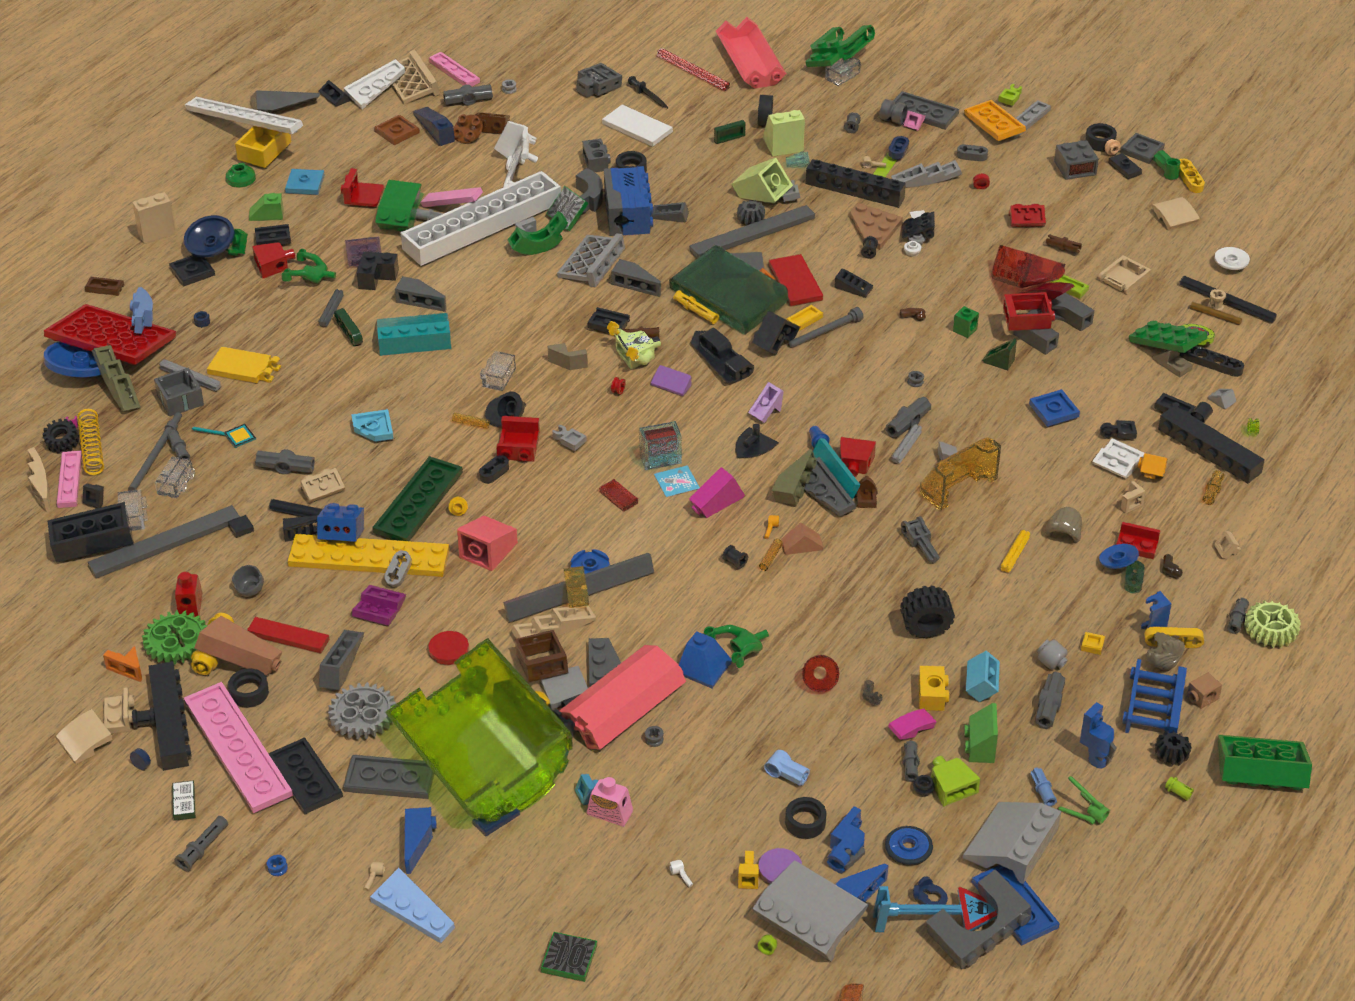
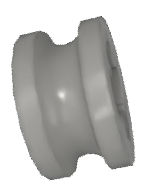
(509, 86)

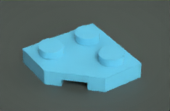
(373, 425)

